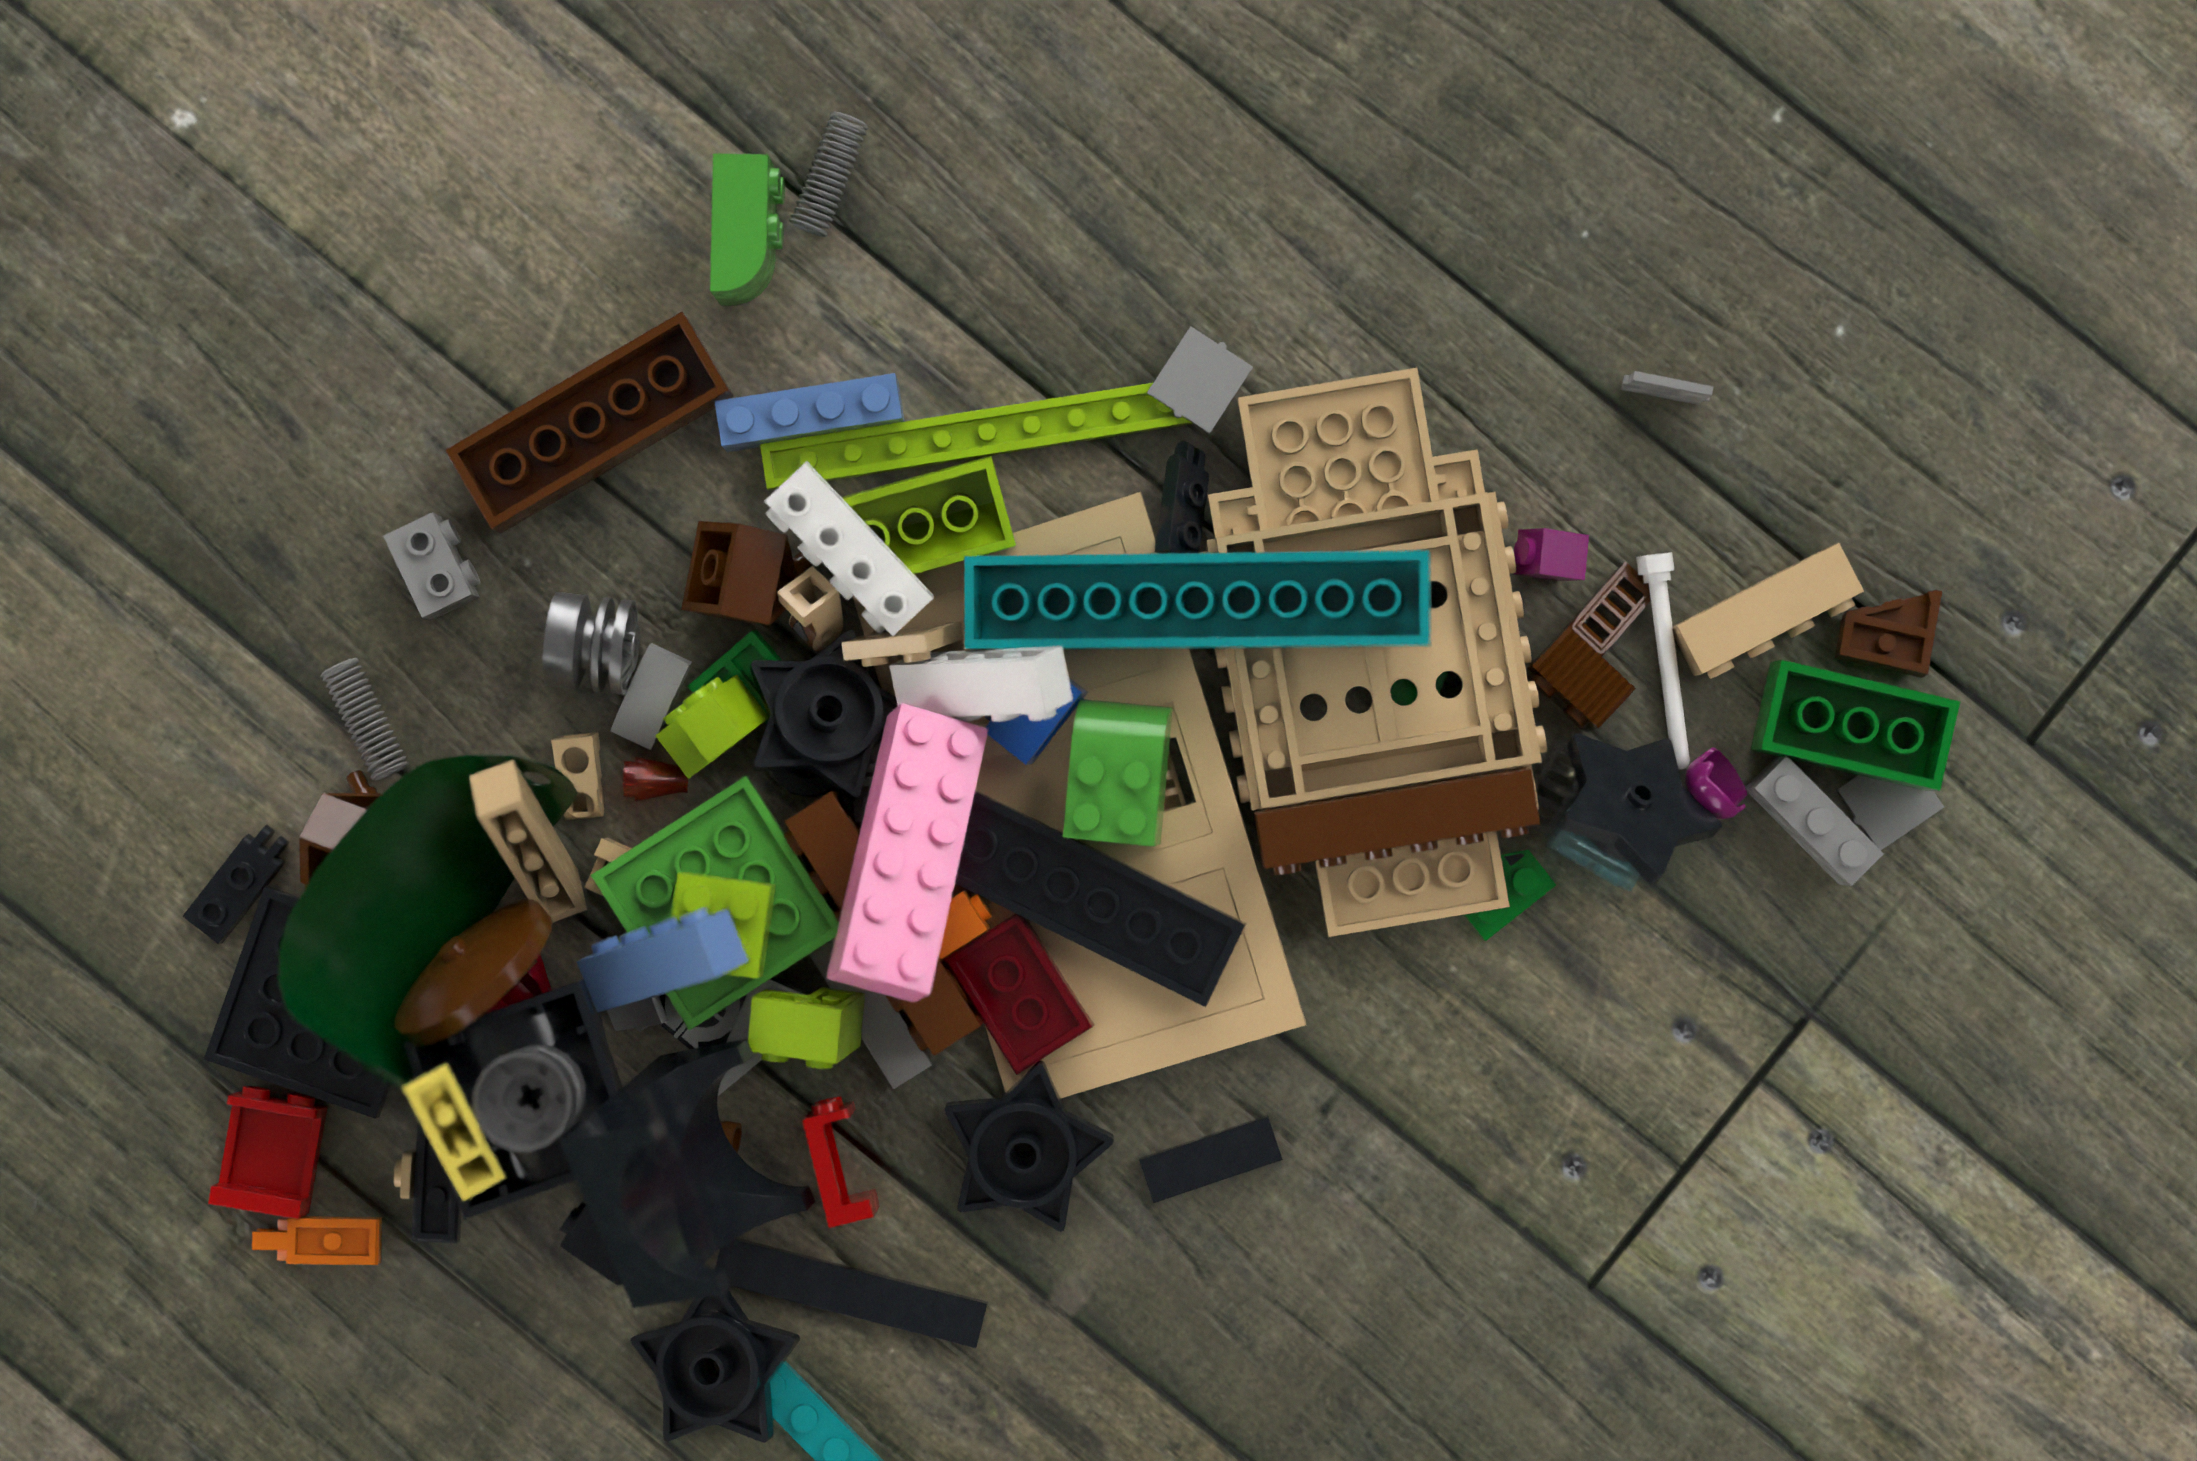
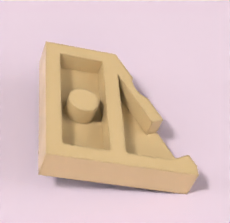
(911, 643)

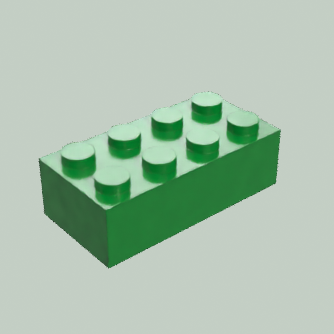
(1855, 725)

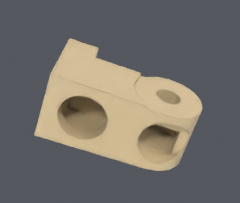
(580, 762)

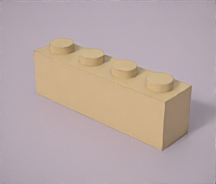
(1767, 610)
(527, 840)

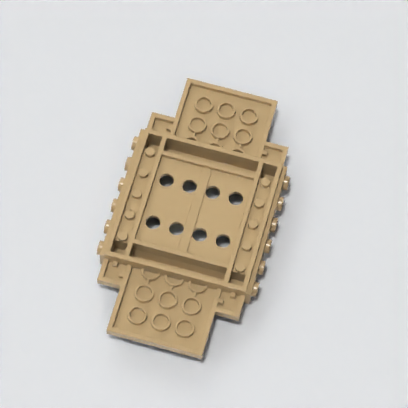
(1358, 473)

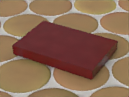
(1019, 992)

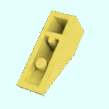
(453, 1132)

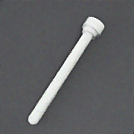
(1656, 572)

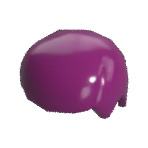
(1716, 784)

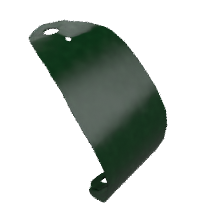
(391, 899)

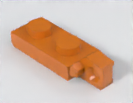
(323, 1240)

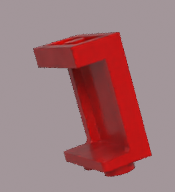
(270, 1153)
(838, 1205)

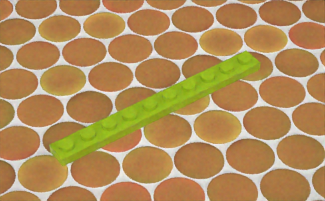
(969, 435)

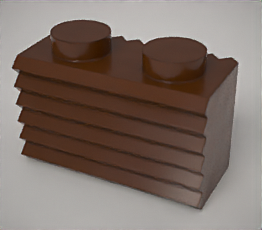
(1580, 679)

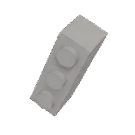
(1813, 821)

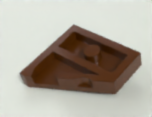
(1891, 635)

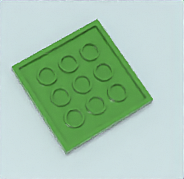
(731, 839)

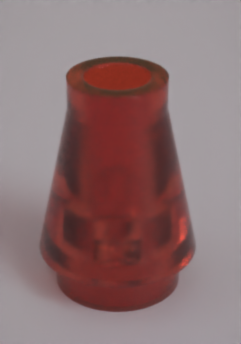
(652, 779)

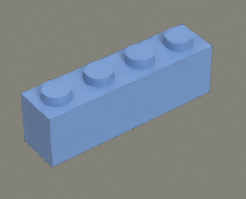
(808, 411)
(661, 960)

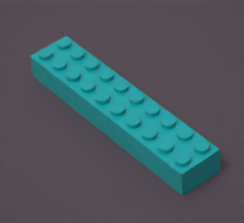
(1199, 600)

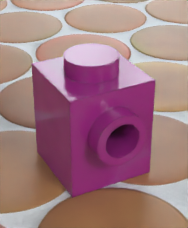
(1551, 554)

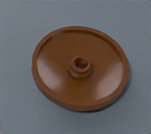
(473, 972)

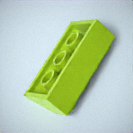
(939, 515)

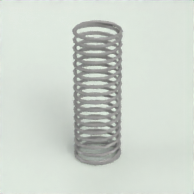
(834, 116)
(339, 668)

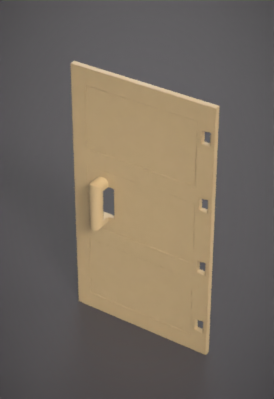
(1200, 848)

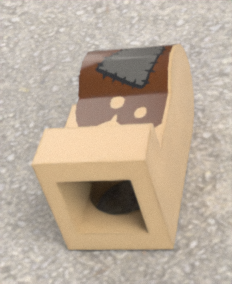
(813, 608)

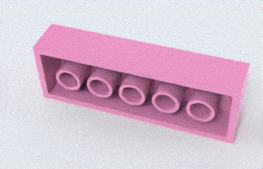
(908, 853)

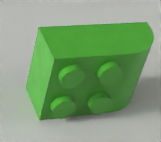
(744, 226)
(1117, 772)

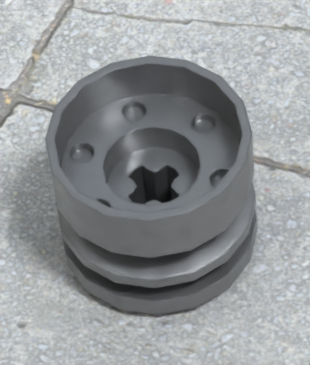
(585, 642)
(502, 1101)

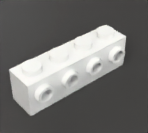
(848, 549)
(986, 683)

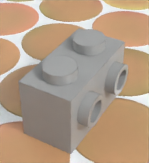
(433, 565)

